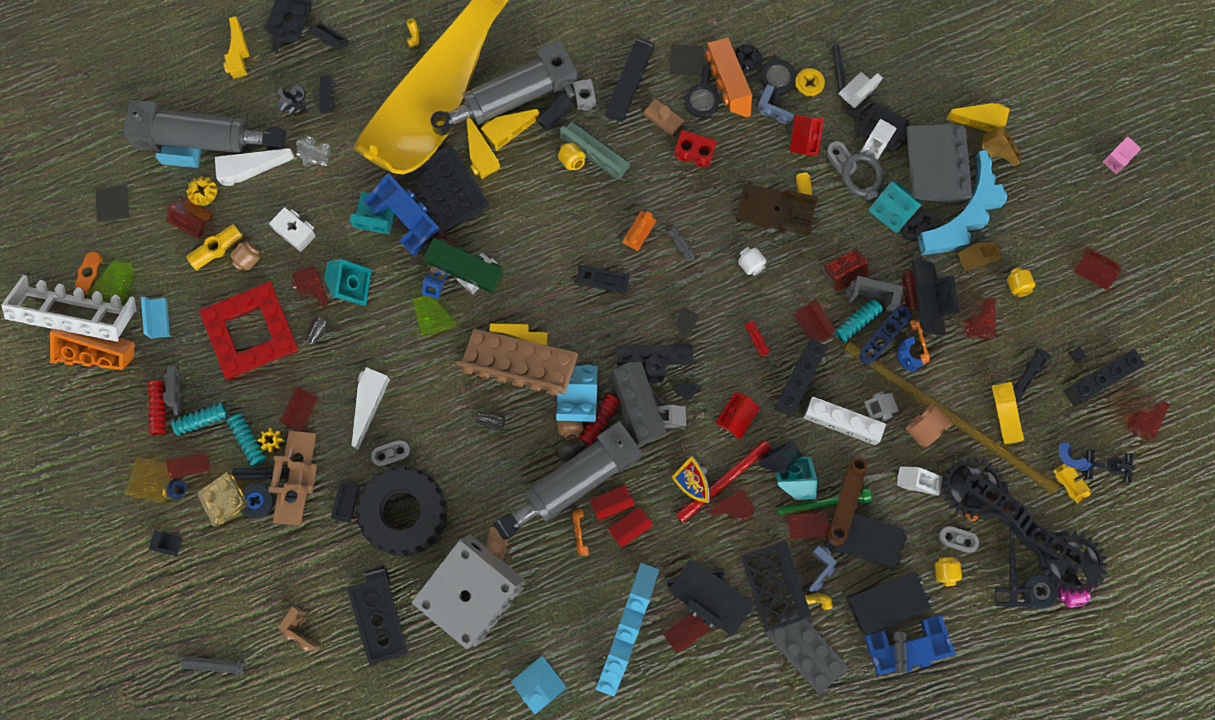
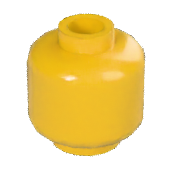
(571, 156)
(1021, 282)
(948, 571)

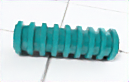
(858, 320)
(198, 419)
(246, 439)

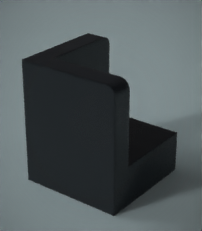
(165, 543)

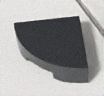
(687, 390)

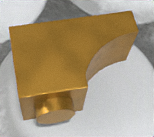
(1000, 144)
(979, 255)

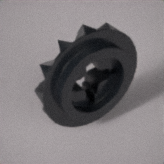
(748, 66)

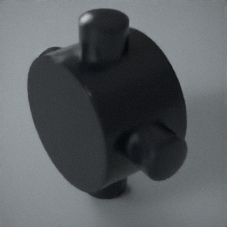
(1077, 354)

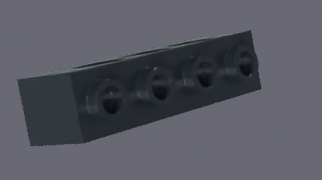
(800, 377)
(1104, 377)

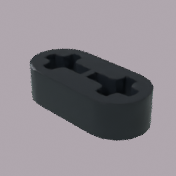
(916, 223)

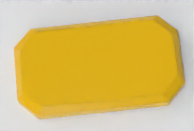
(804, 183)

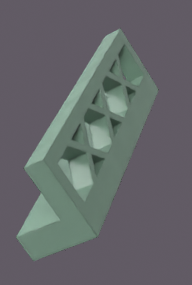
(595, 150)

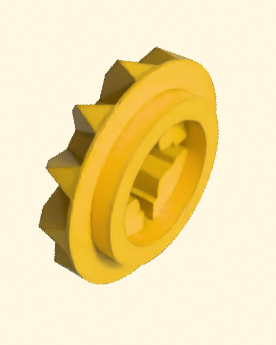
(810, 74)
(198, 198)

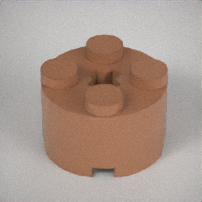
(928, 426)

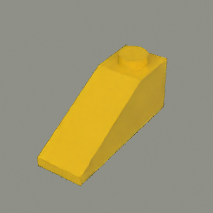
(983, 117)
(506, 127)
(481, 155)

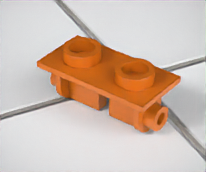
(639, 230)

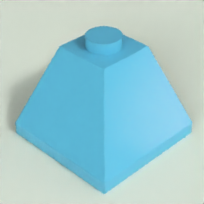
(538, 685)

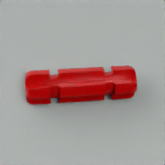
(757, 338)

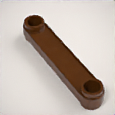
(847, 501)

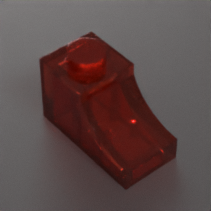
(308, 282)
(984, 324)
(1147, 423)
(736, 506)

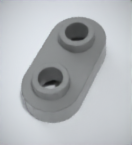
(839, 160)
(390, 451)
(957, 539)

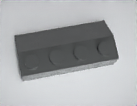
(637, 403)

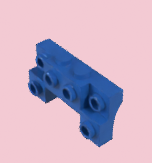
(413, 215)
(920, 651)

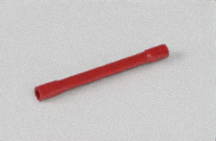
(758, 452)

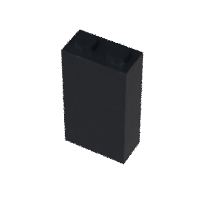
(871, 541)
(889, 603)

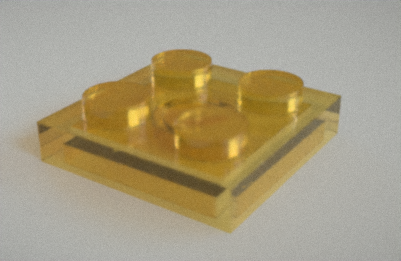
(148, 480)
(222, 499)

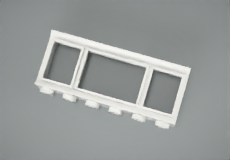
(41, 317)

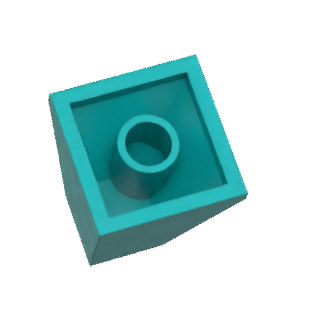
(348, 281)
(799, 480)

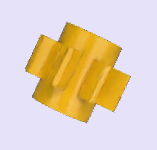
(275, 437)

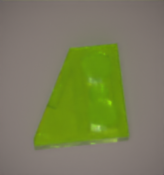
(114, 281)
(432, 316)

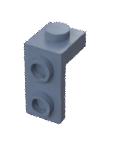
(769, 110)
(822, 555)

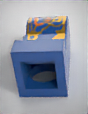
(435, 279)

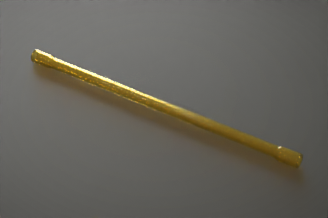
(1042, 480)

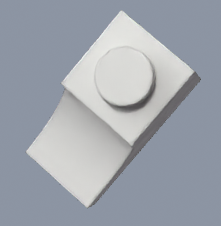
(878, 139)
(919, 480)

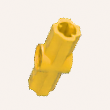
(205, 254)

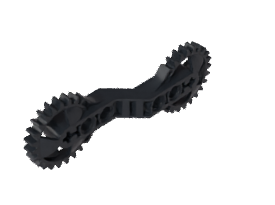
(1024, 526)

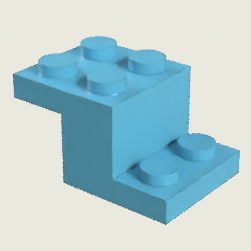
(580, 397)

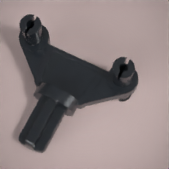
(1114, 465)

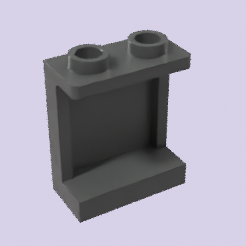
(877, 290)

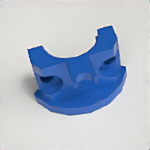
(904, 356)
(1065, 455)

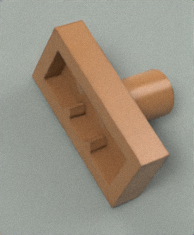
(663, 117)
(496, 543)

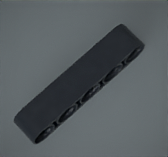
(629, 80)

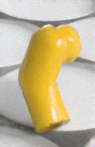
(414, 31)
(819, 598)

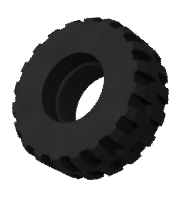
(377, 494)

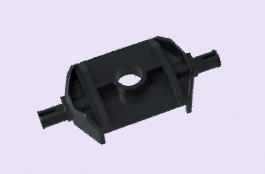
(285, 31)
(868, 118)

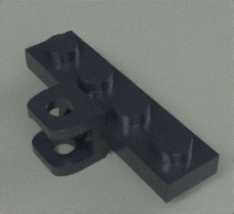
(655, 357)

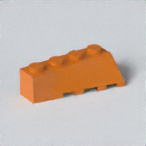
(729, 76)
(89, 350)

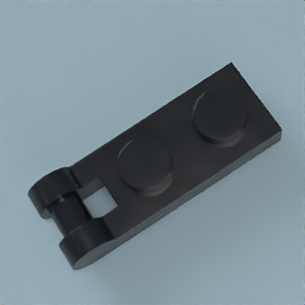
(602, 279)

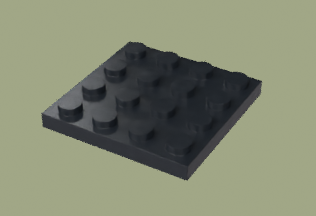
(445, 190)

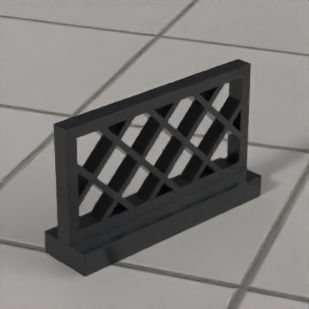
(793, 585)

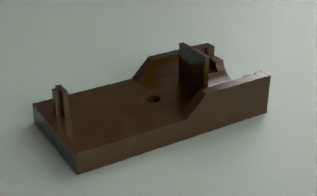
(794, 211)

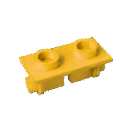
(1066, 476)

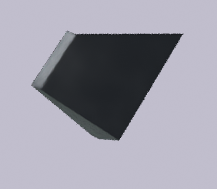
(781, 457)

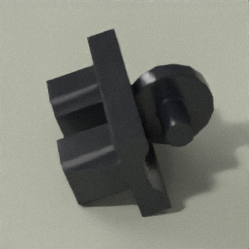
(290, 100)

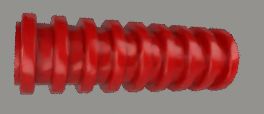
(156, 407)
(602, 415)

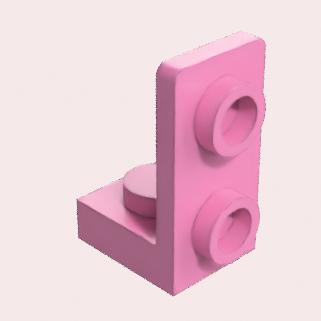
(1122, 155)

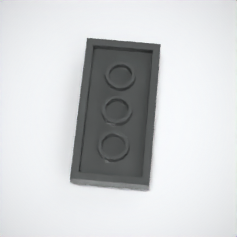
(808, 653)

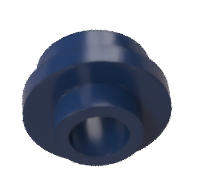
(181, 489)

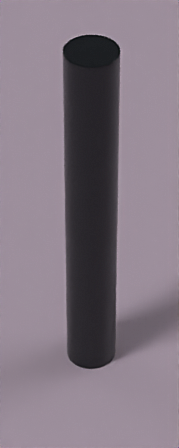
(838, 66)

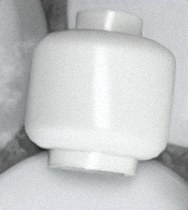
(752, 261)

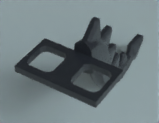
(1012, 588)

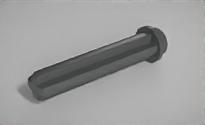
(216, 665)

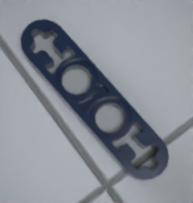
(885, 335)

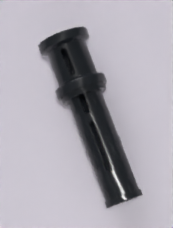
(1033, 368)

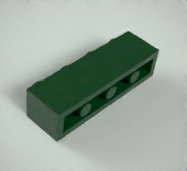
(463, 265)

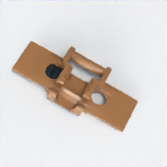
(301, 478)

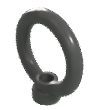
(870, 192)

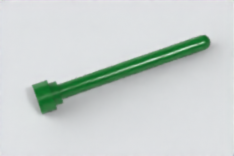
(865, 496)

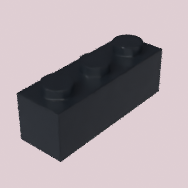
(327, 94)

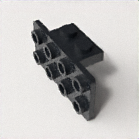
(935, 297)
(711, 598)

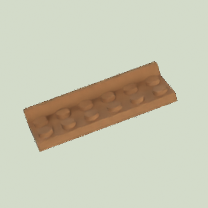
(518, 362)

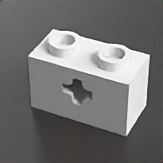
(298, 238)

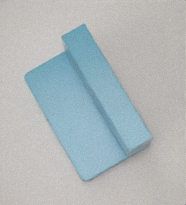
(179, 156)
(155, 317)

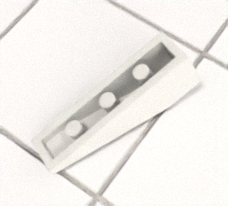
(240, 167)
(369, 394)

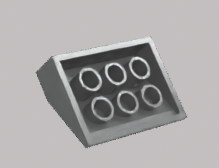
(939, 163)

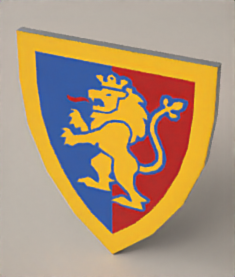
(692, 480)

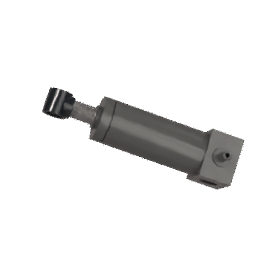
(546, 73)
(151, 128)
(609, 454)

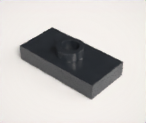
(328, 36)
(345, 501)

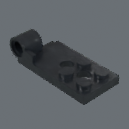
(376, 598)

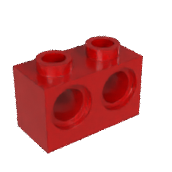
(696, 143)

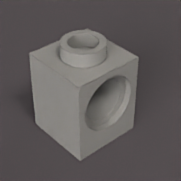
(584, 87)

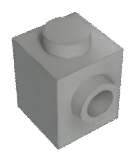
(881, 406)

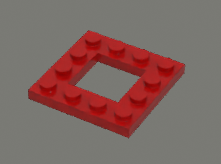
(236, 363)

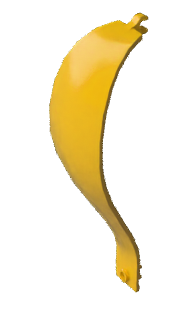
(401, 129)

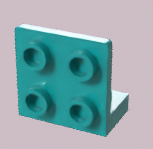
(895, 206)
(367, 220)

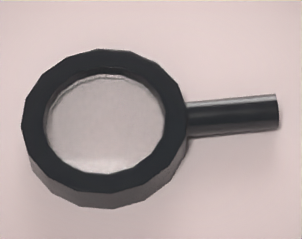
(779, 75)
(702, 99)

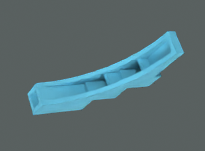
(984, 196)
(627, 629)

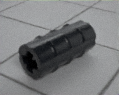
(554, 111)

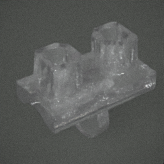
(312, 154)

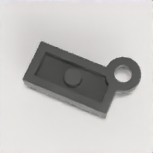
(172, 394)

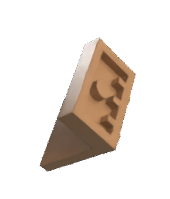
(294, 619)

